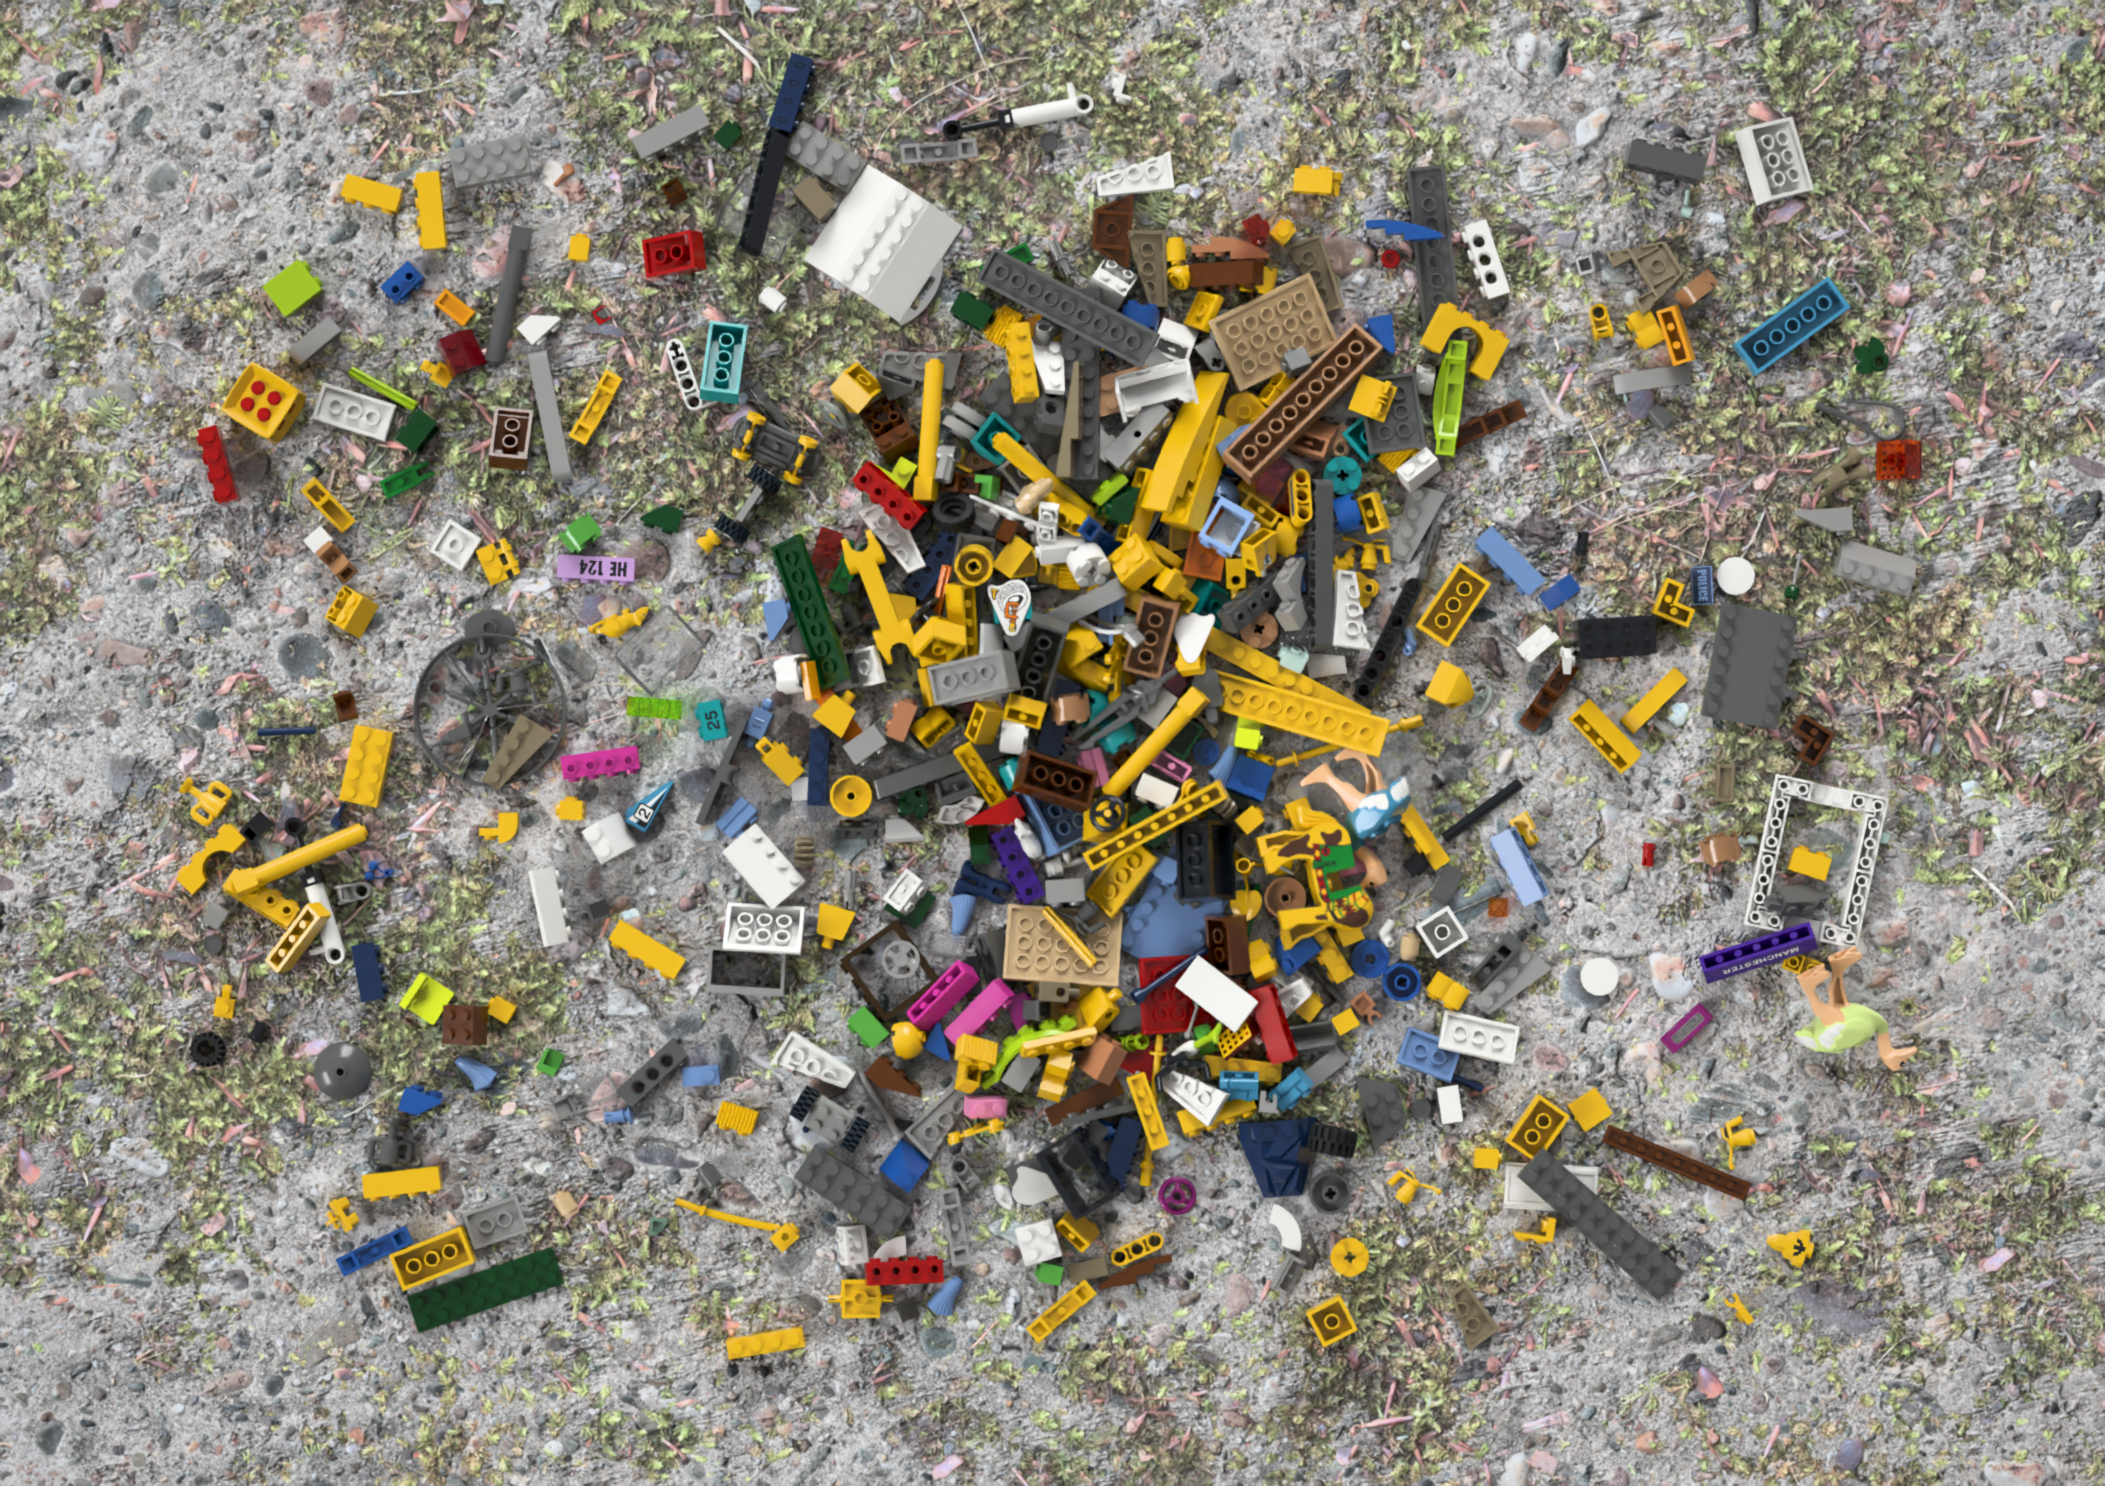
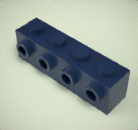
(926, 578)

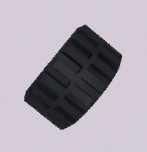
(1332, 1140)

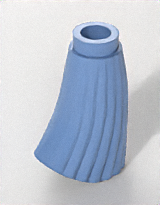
(1224, 766)
(963, 908)
(479, 1074)
(944, 1298)

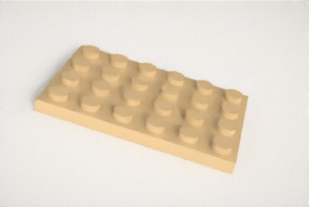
(1269, 325)
(1041, 953)

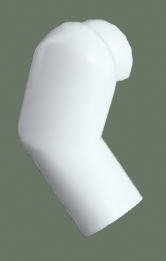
(1385, 933)

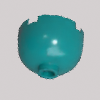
(1098, 702)

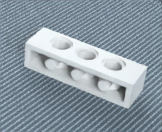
(1482, 231)

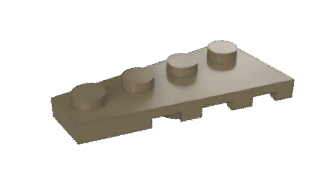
(1313, 258)
(1151, 264)
(521, 743)

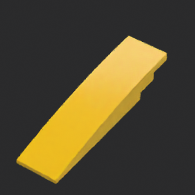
(1185, 444)

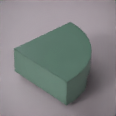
(657, 1225)

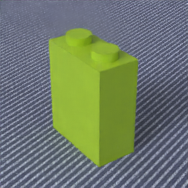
(294, 288)

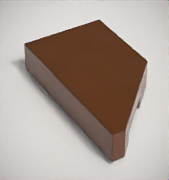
(1068, 1007)

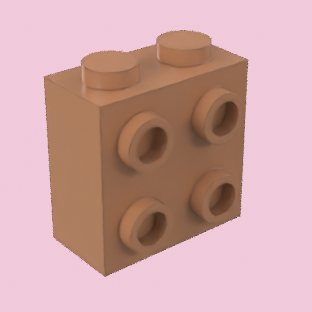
(902, 720)
(1102, 1058)

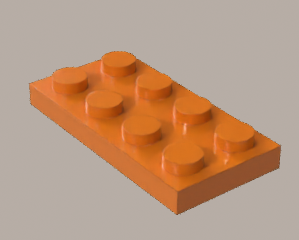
(1203, 561)

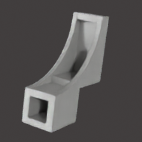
(1288, 586)

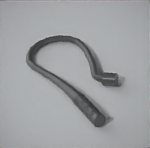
(1851, 395)

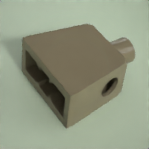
(1047, 991)

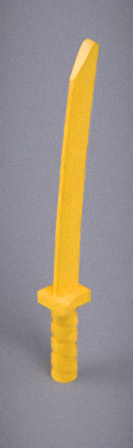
(703, 1210)

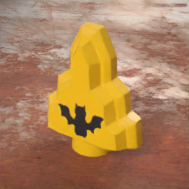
(1793, 1246)

